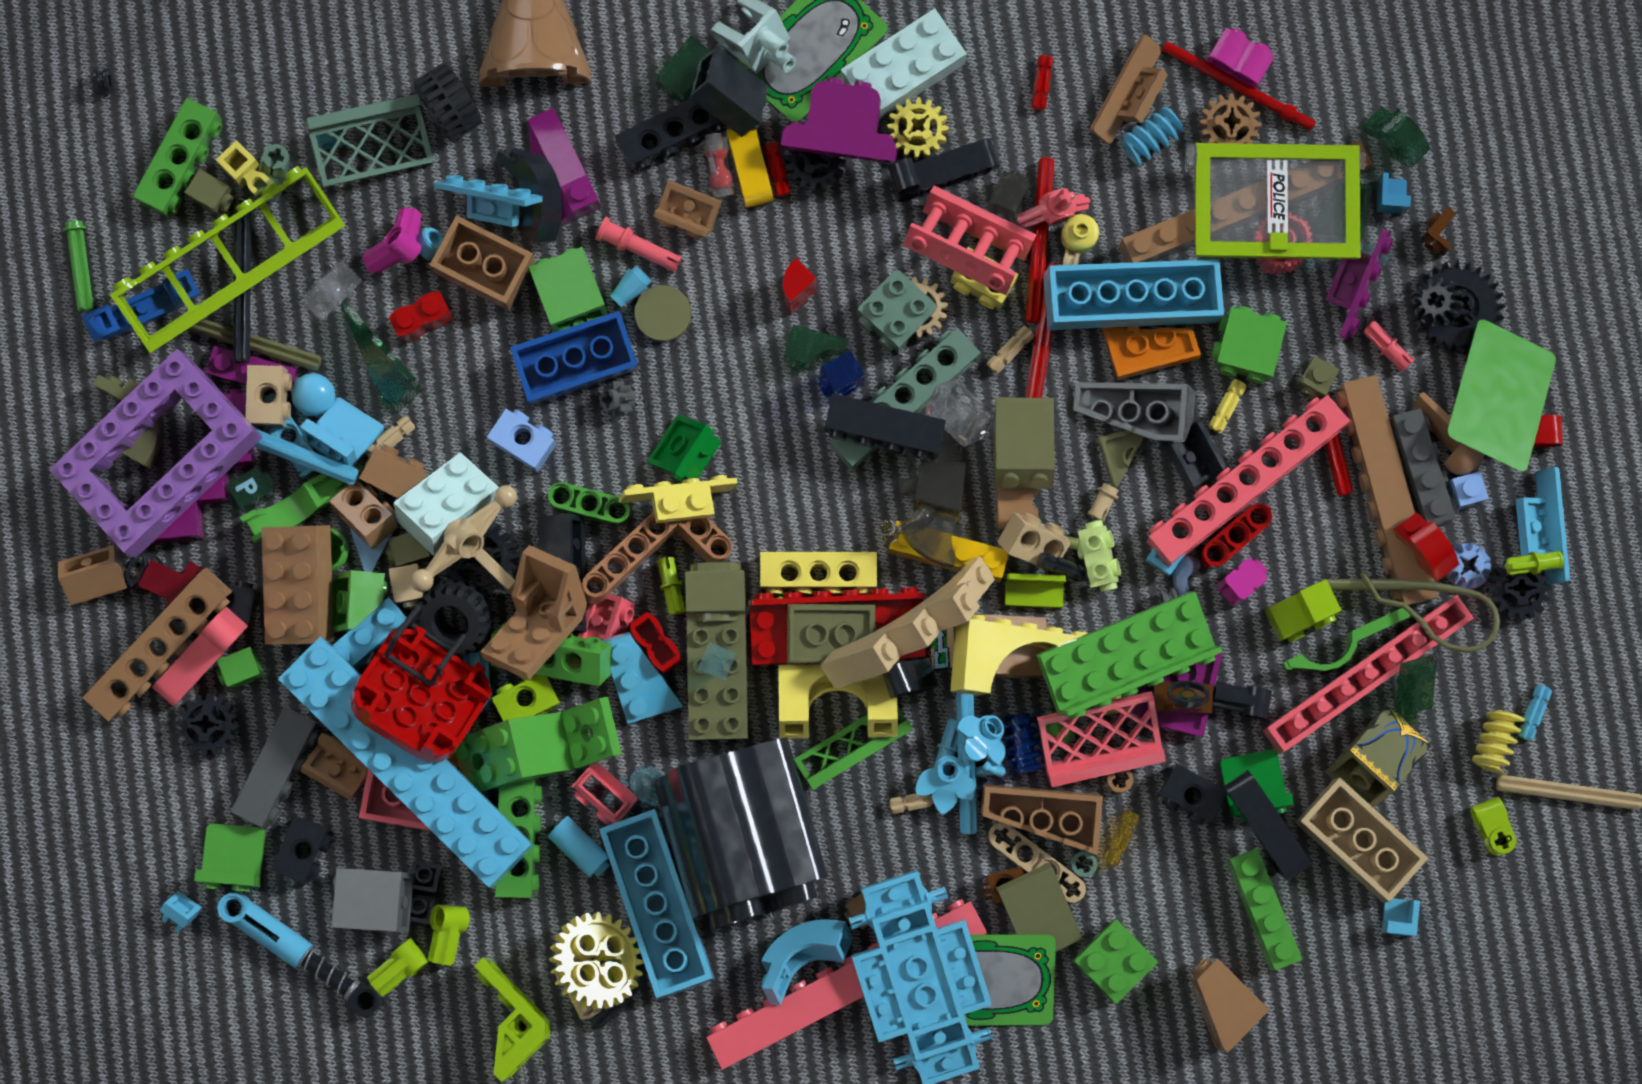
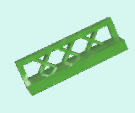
(851, 757)

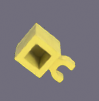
(242, 167)

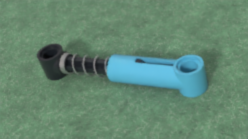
(296, 951)

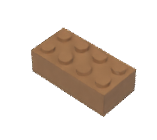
(297, 584)

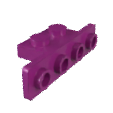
(1353, 281)

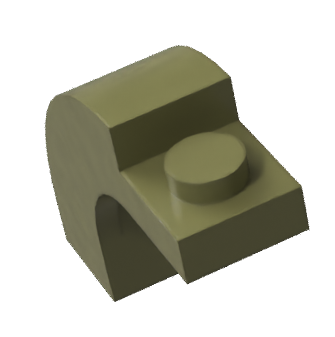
(150, 443)

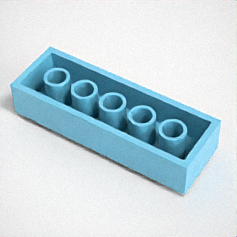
(1133, 294)
(656, 904)

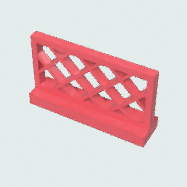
(1110, 760)

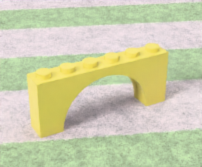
(984, 645)

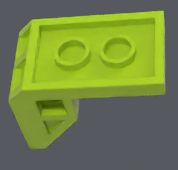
(514, 1045)

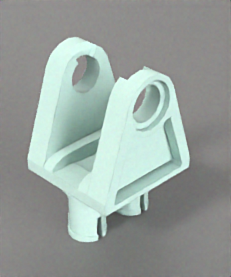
(763, 43)

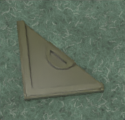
(1117, 453)

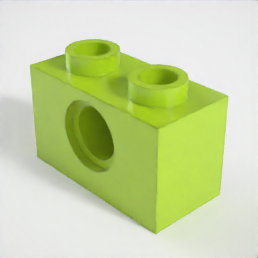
(543, 693)

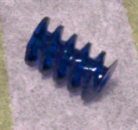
(1023, 743)

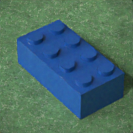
(574, 358)

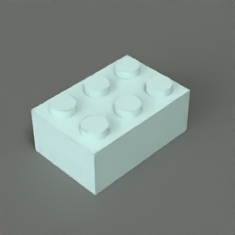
(445, 495)

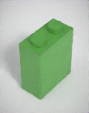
(568, 289)

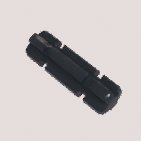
(1062, 566)
(603, 1017)

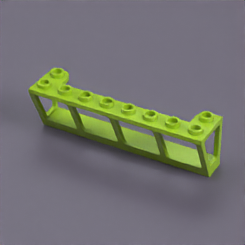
(243, 281)

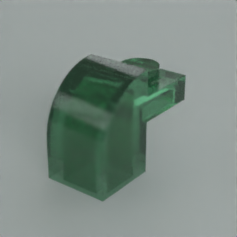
(1399, 133)

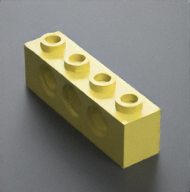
(775, 562)

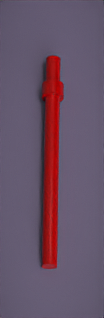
(1287, 112)

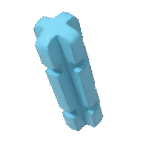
(1535, 712)

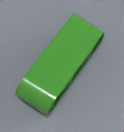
(579, 495)

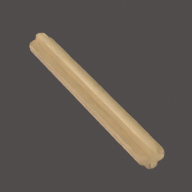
(1569, 792)

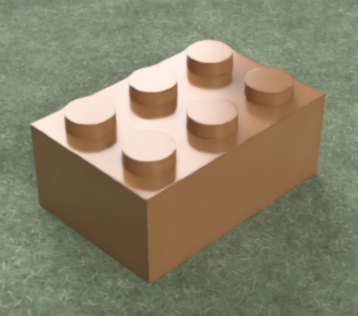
(482, 263)

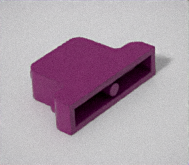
(842, 124)

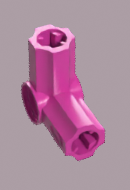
(398, 244)

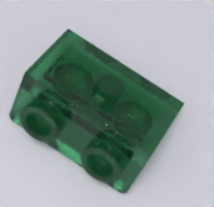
(1415, 687)

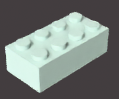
(908, 61)

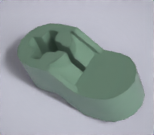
(275, 161)

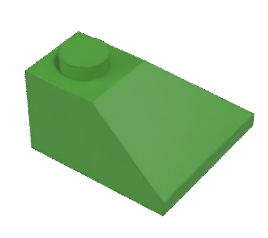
(356, 597)

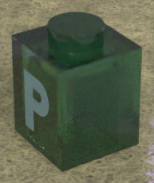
(252, 489)

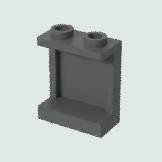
(372, 900)

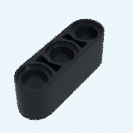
(910, 678)

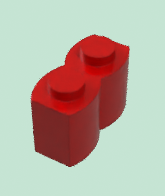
(426, 314)
(651, 637)

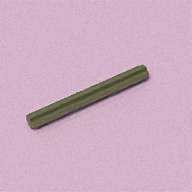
(259, 345)

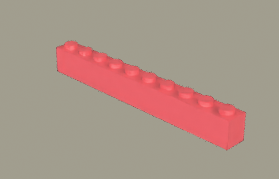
(808, 1002)

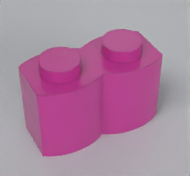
(1241, 57)

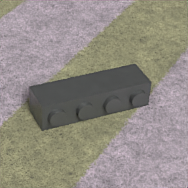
(276, 767)

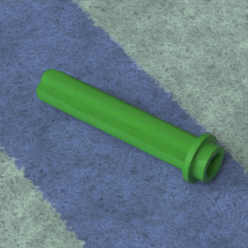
(79, 264)

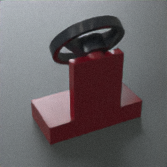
(159, 578)

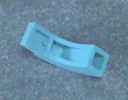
(799, 946)

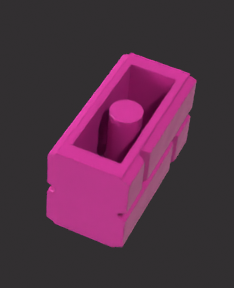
(1243, 581)

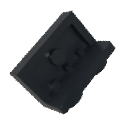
(1197, 457)

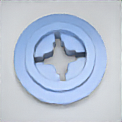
(1481, 565)

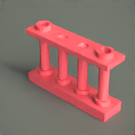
(977, 223)

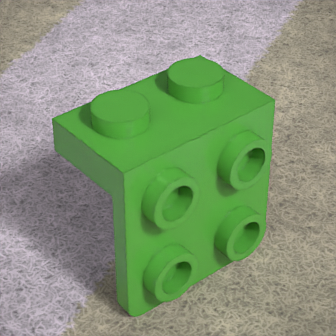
(232, 857)

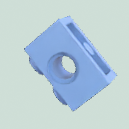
(531, 454)

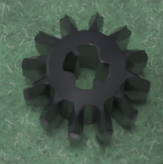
(1430, 311)

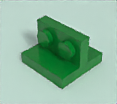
(684, 449)

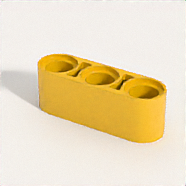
(750, 168)

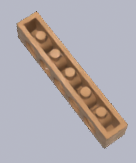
(103, 694)

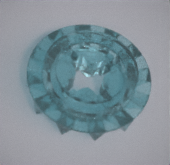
(640, 784)

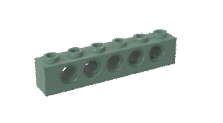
(953, 344)

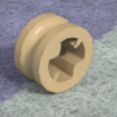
(1070, 258)

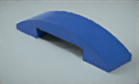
(148, 306)

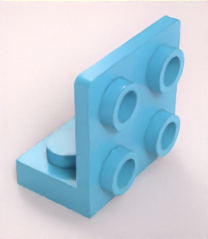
(342, 432)

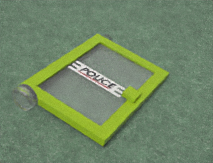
(1276, 200)

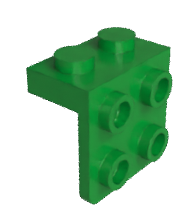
(1267, 772)

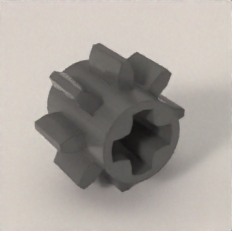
(617, 399)

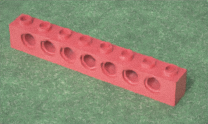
(1323, 412)
(1365, 675)

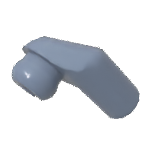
(1183, 570)

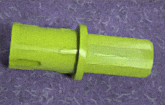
(1534, 563)
(671, 586)

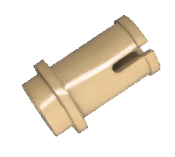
(1103, 502)

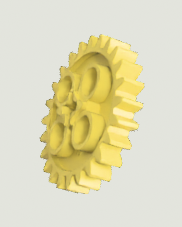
(595, 934)

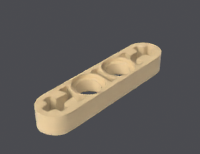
(1038, 860)

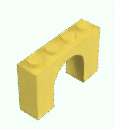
(805, 682)

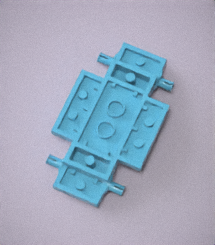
(920, 978)

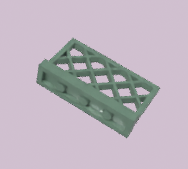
(364, 116)

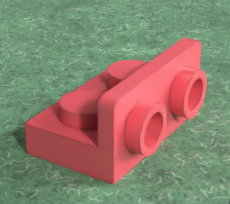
(608, 617)

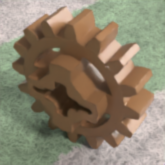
(1241, 124)

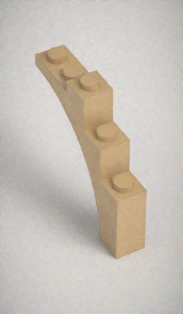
(913, 631)

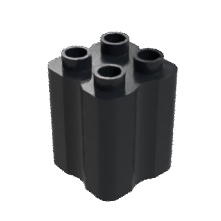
(741, 833)

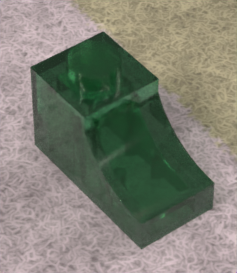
(808, 346)

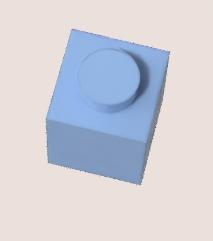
(1467, 490)

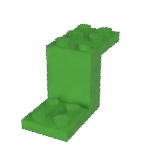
(539, 745)

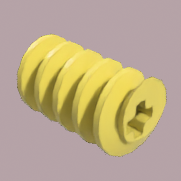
(1497, 740)

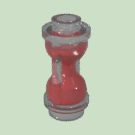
(721, 177)

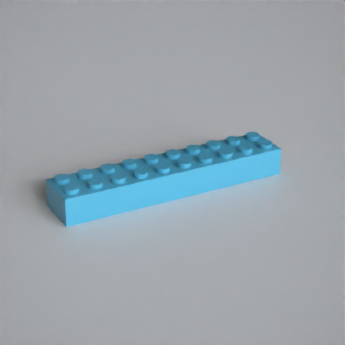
(429, 789)

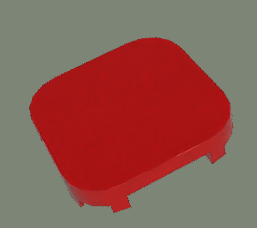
(408, 712)

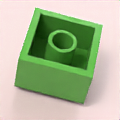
(1114, 961)

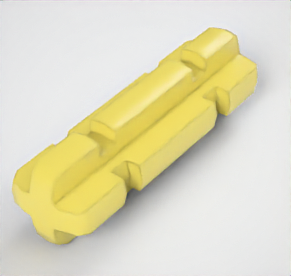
(1227, 406)

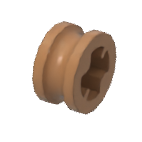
(1128, 783)

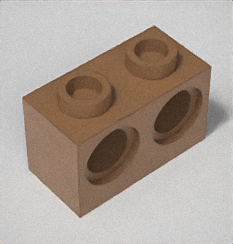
(361, 515)

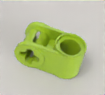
(1492, 823)

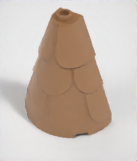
(533, 41)

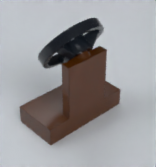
(1183, 697)

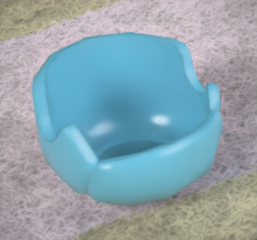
(312, 394)

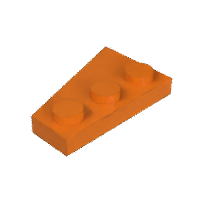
(1147, 350)

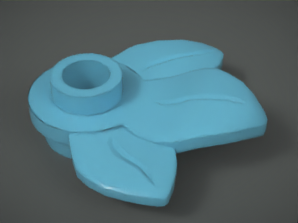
(982, 738)
(946, 788)

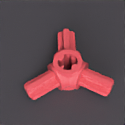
(1054, 208)

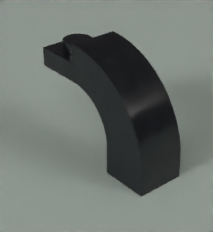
(533, 171)

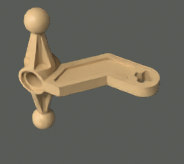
(465, 539)

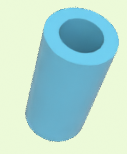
(579, 848)

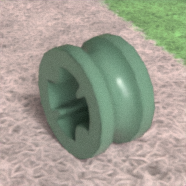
(1080, 872)

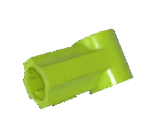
(447, 926)
(403, 963)

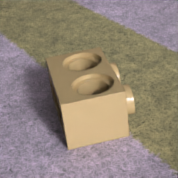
(1035, 539)

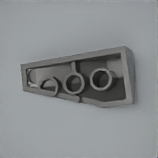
(1145, 409)

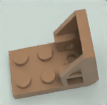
(547, 610)

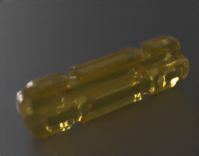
(1121, 838)

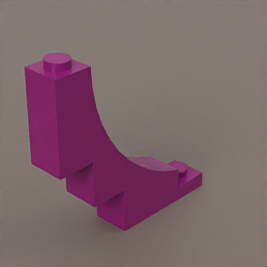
(190, 524)

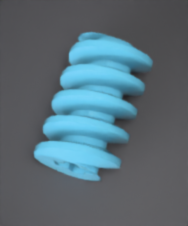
(1151, 134)

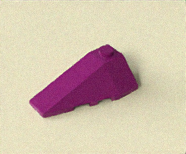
(551, 141)

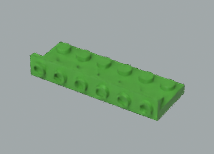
(1127, 655)

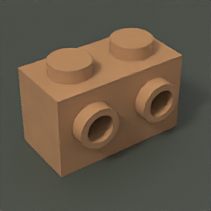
(391, 472)
(92, 575)

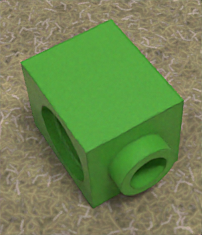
(239, 668)

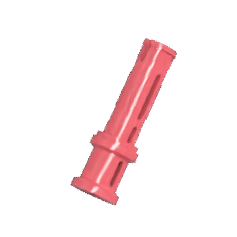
(626, 240)

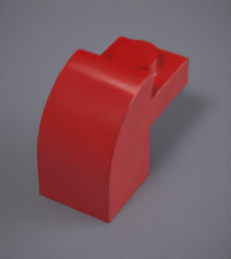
(1429, 546)

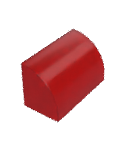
(797, 285)

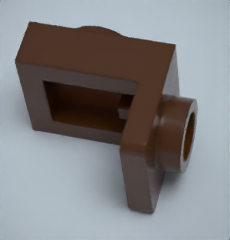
(1437, 224)

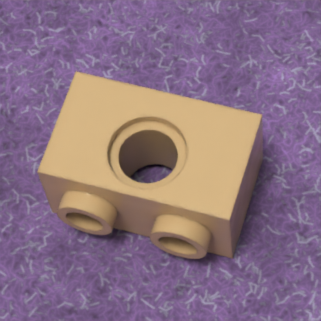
(259, 380)

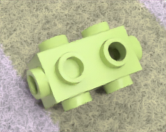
(1095, 548)

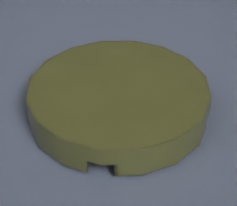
(663, 313)

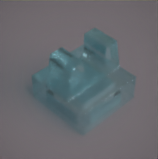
(717, 661)

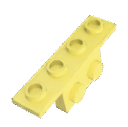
(680, 501)

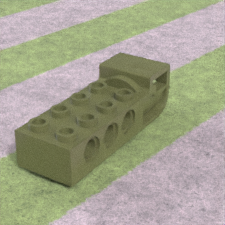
(716, 616)

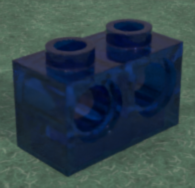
(841, 376)

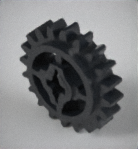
(502, 550)

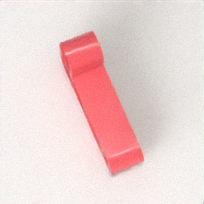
(199, 656)

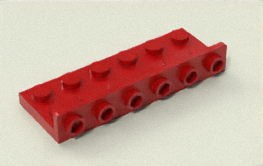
(769, 617)

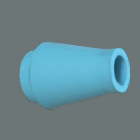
(630, 286)

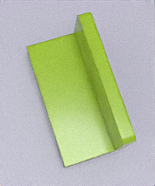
(1034, 590)

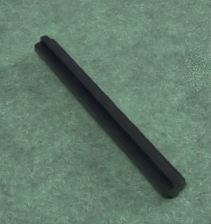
(241, 311)

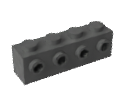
(1421, 468)

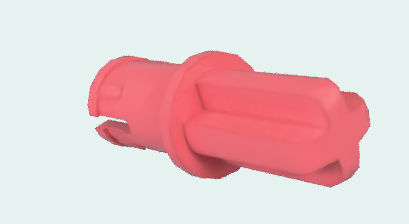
(1388, 346)

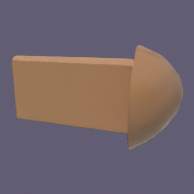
(1463, 458)

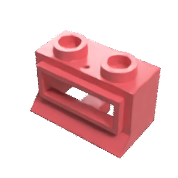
(614, 785)

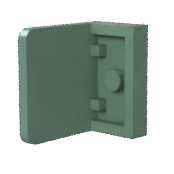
(895, 311)

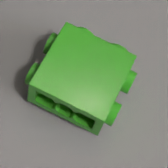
(1249, 344)

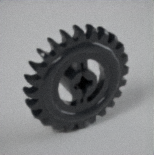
(1481, 292)

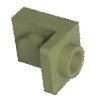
(1317, 379)

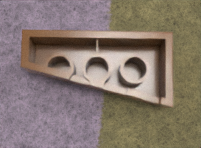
(1053, 814)

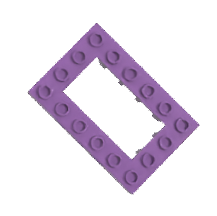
(186, 482)

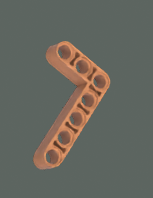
(650, 543)

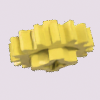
(926, 120)

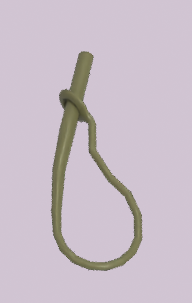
(1402, 584)

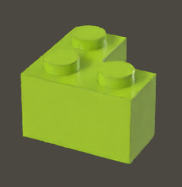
(1307, 608)

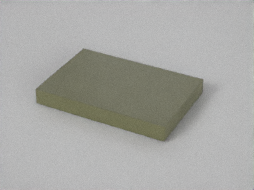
(821, 628)
(1039, 906)

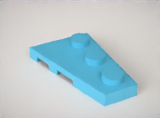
(638, 682)

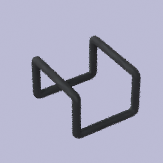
(451, 650)

